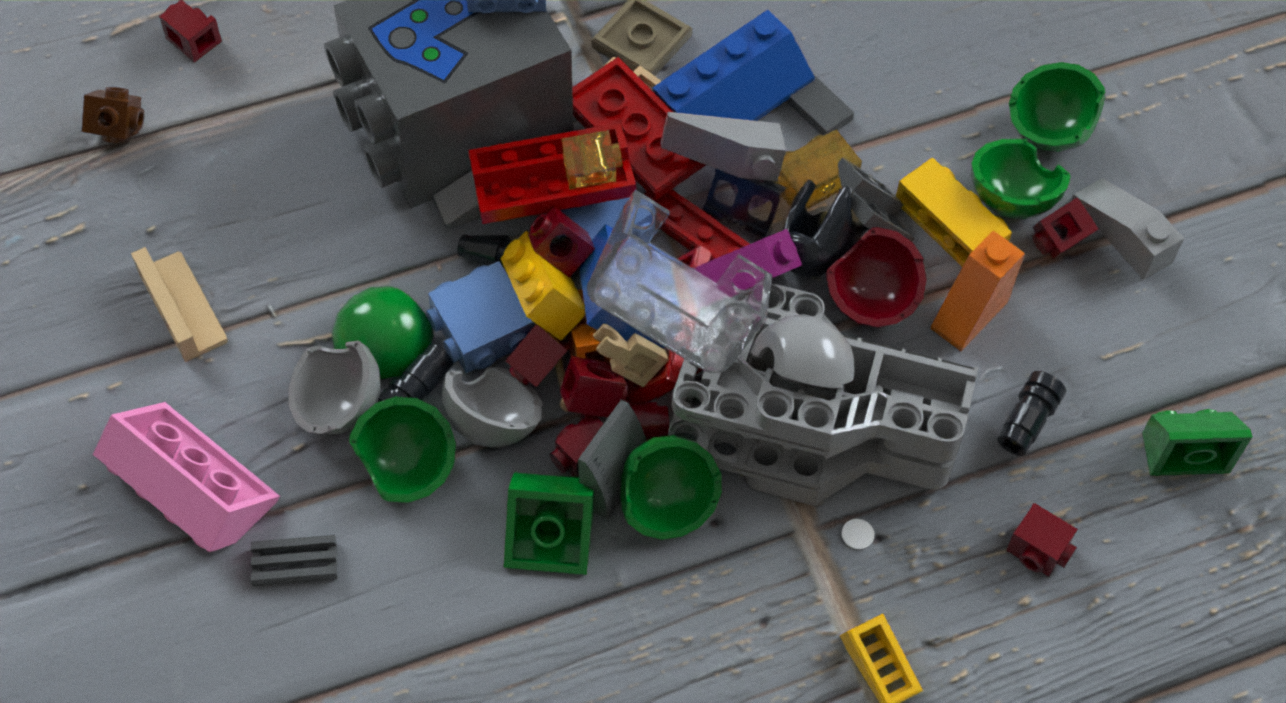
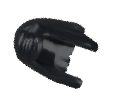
(822, 236)

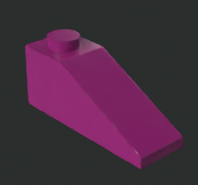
(773, 254)

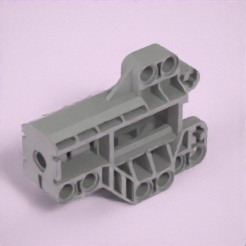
(892, 421)

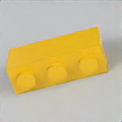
(947, 210)
(542, 289)

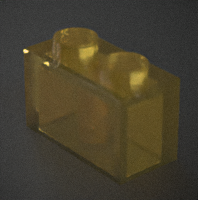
(818, 163)

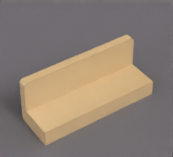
(180, 303)

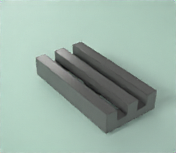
(294, 545)

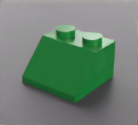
(1194, 442)
(548, 524)

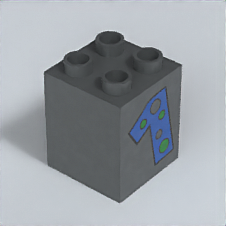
(445, 82)

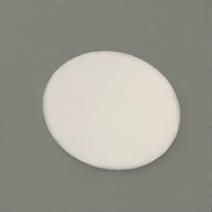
(857, 534)

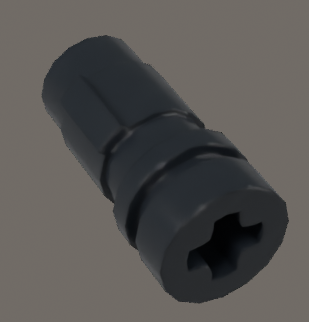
(421, 375)
(1037, 401)

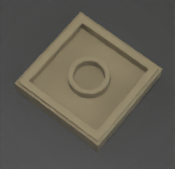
(642, 36)

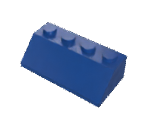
(741, 74)

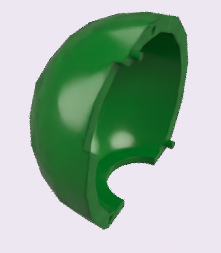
(1057, 106)
(1014, 181)
(387, 324)
(404, 448)
(669, 487)

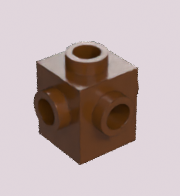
(112, 114)

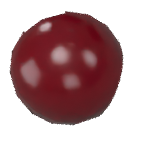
(878, 279)

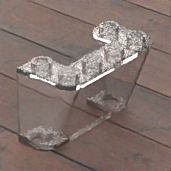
(672, 301)

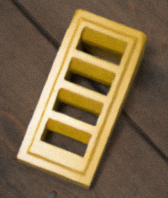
(895, 655)

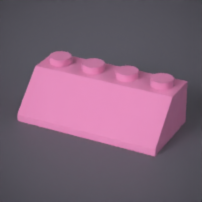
(184, 475)

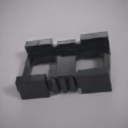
(739, 211)

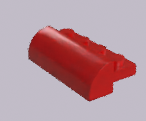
(532, 178)

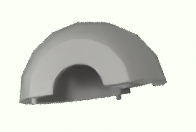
(807, 351)
(333, 388)
(492, 408)

